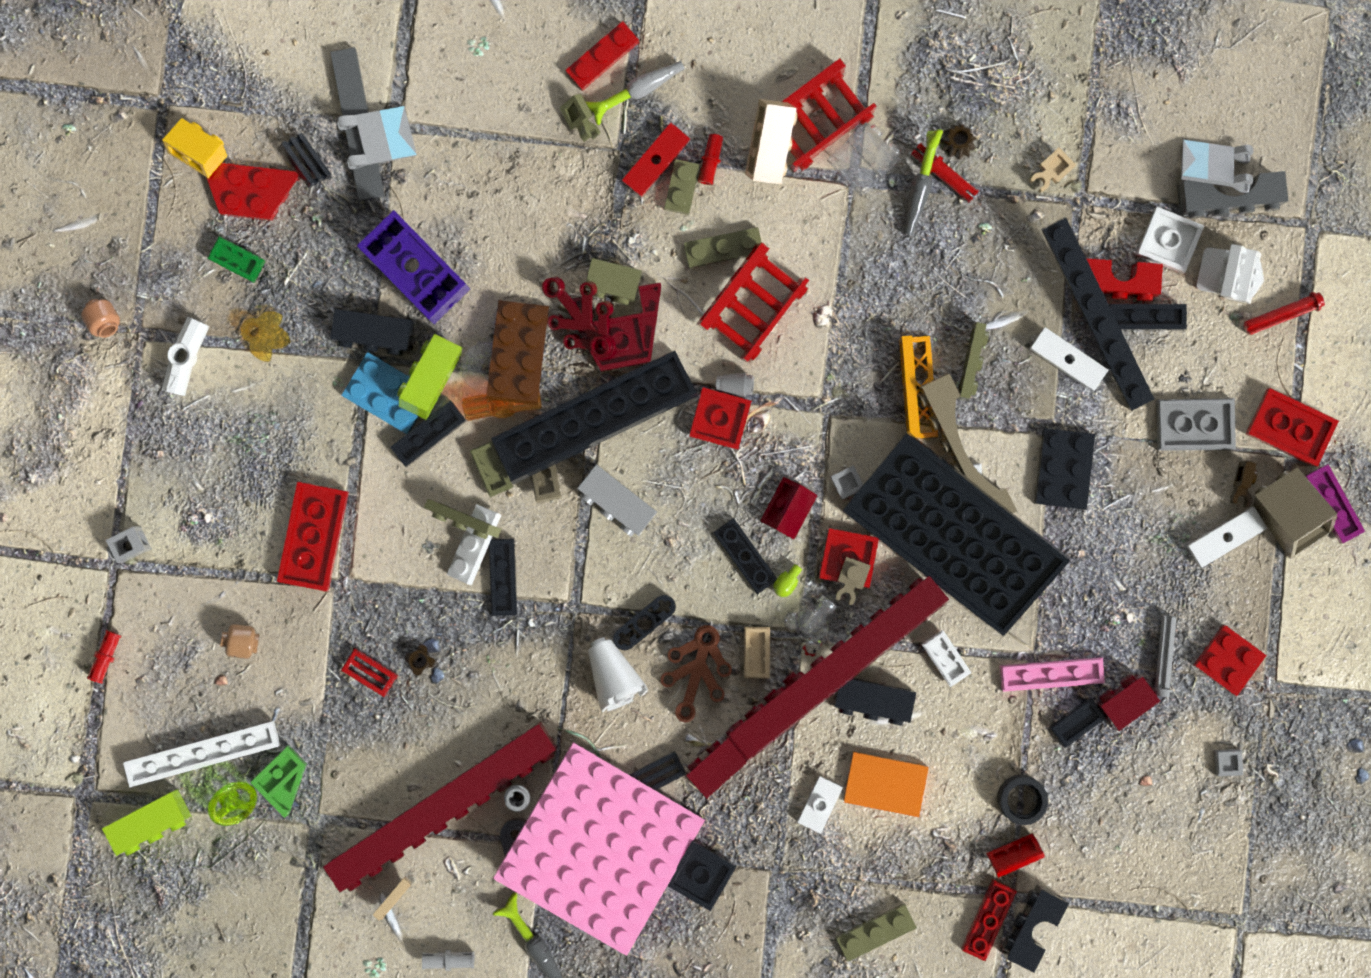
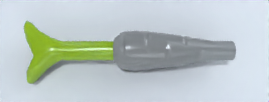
(635, 89)

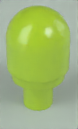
(787, 582)

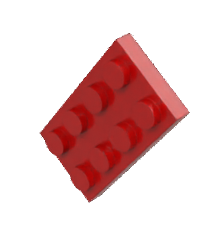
(312, 536)

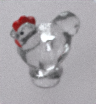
(812, 623)

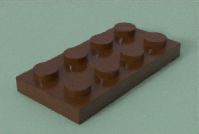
(517, 352)

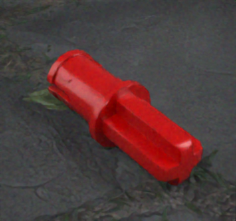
(710, 159)

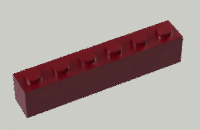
(722, 757)

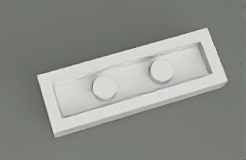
(472, 548)

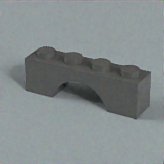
(1265, 192)

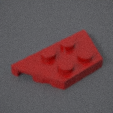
(250, 190)

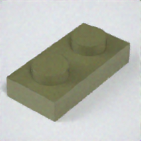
(682, 187)

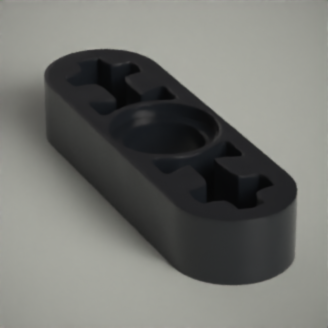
(633, 639)

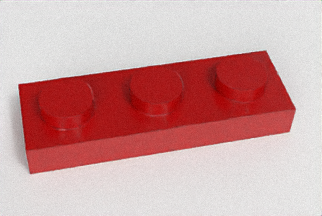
(602, 56)

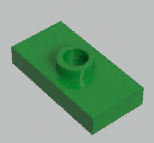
(236, 259)

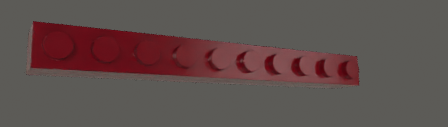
(837, 669)
(440, 807)

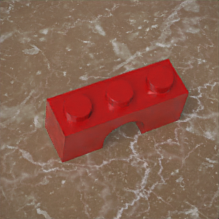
(1143, 282)

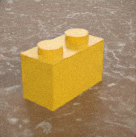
(195, 147)

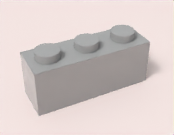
(616, 501)

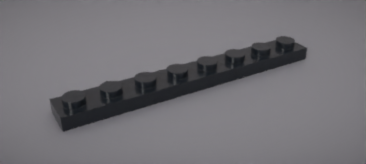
(1097, 313)

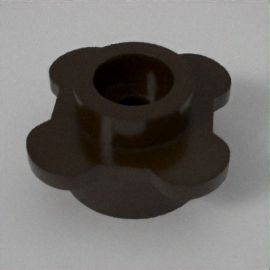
(412, 659)

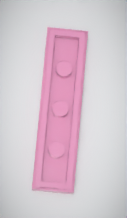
(1052, 674)

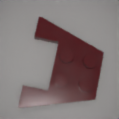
(631, 333)

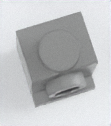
(117, 544)

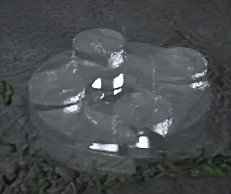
(471, 365)

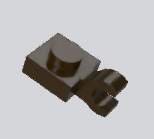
(1245, 477)

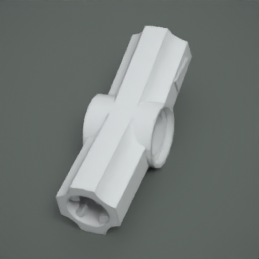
(178, 373)

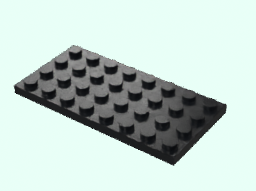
(956, 534)

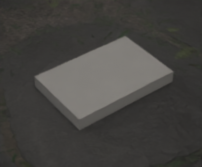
(1195, 424)

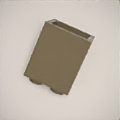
(1294, 512)

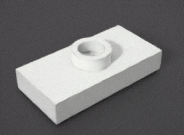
(946, 658)
(820, 804)

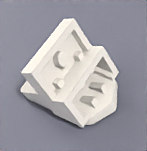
(1231, 273)

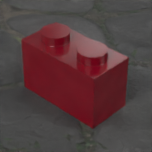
(1127, 701)

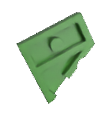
(281, 780)

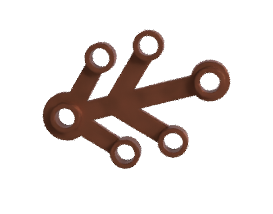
(697, 669)

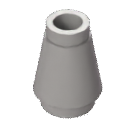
(736, 384)
(514, 803)

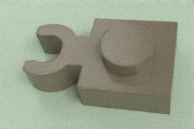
(853, 576)

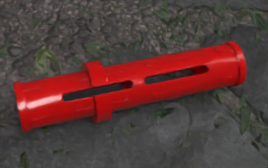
(947, 174)

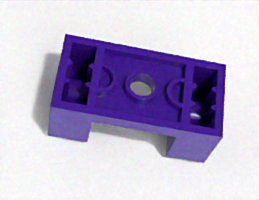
(433, 286)

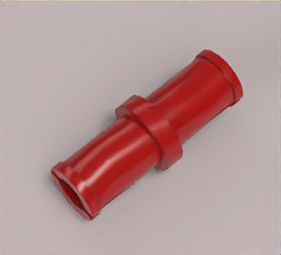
(104, 656)

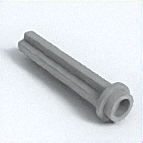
(1165, 656)

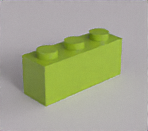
(429, 376)
(147, 823)

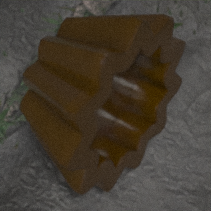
(958, 141)

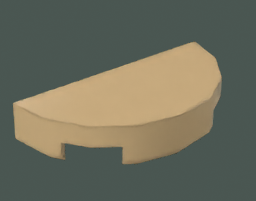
(392, 899)

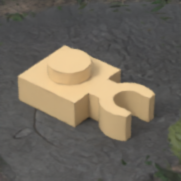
(1053, 168)

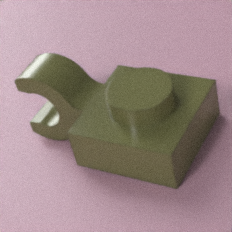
(577, 115)

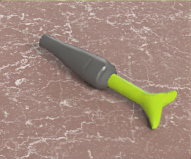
(921, 183)
(534, 945)

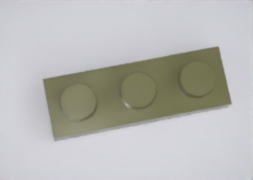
(721, 247)
(973, 361)
(462, 520)
(876, 932)

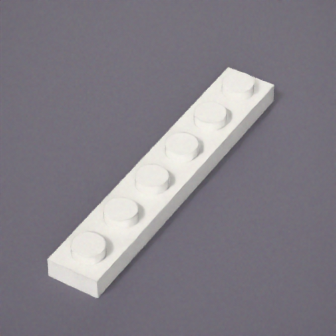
(201, 754)

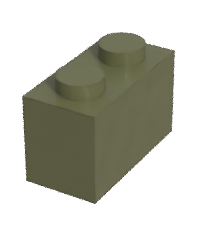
(614, 281)

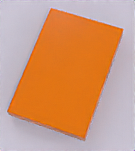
(885, 784)

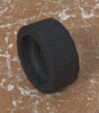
(1042, 798)

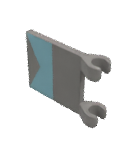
(383, 136)
(1215, 164)

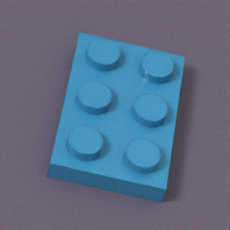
(376, 389)

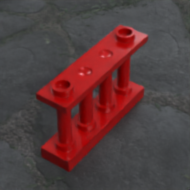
(813, 89)
(728, 299)

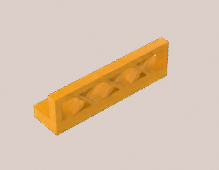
(909, 383)

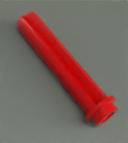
(1285, 313)

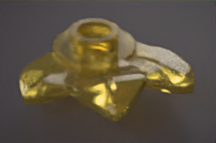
(269, 335)

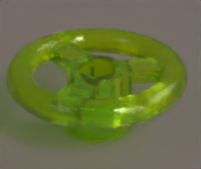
(230, 801)

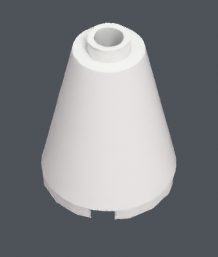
(613, 676)

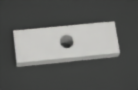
(1082, 367)
(1239, 530)

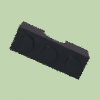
(1040, 907)

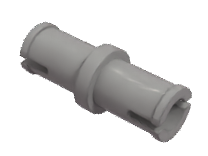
(448, 960)

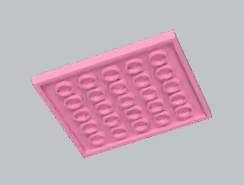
(598, 849)

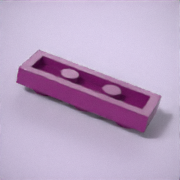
(1347, 523)

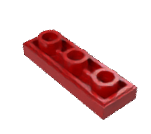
(665, 148)
(995, 905)

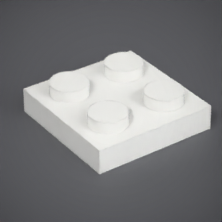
(1170, 240)

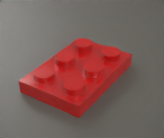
(1292, 427)

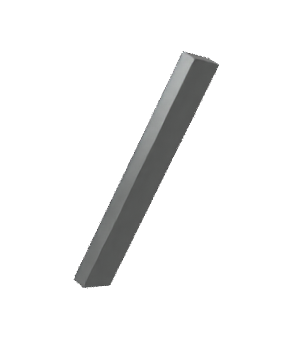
(354, 102)

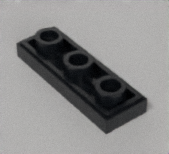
(736, 542)

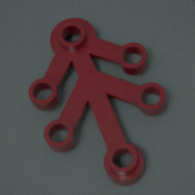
(582, 318)

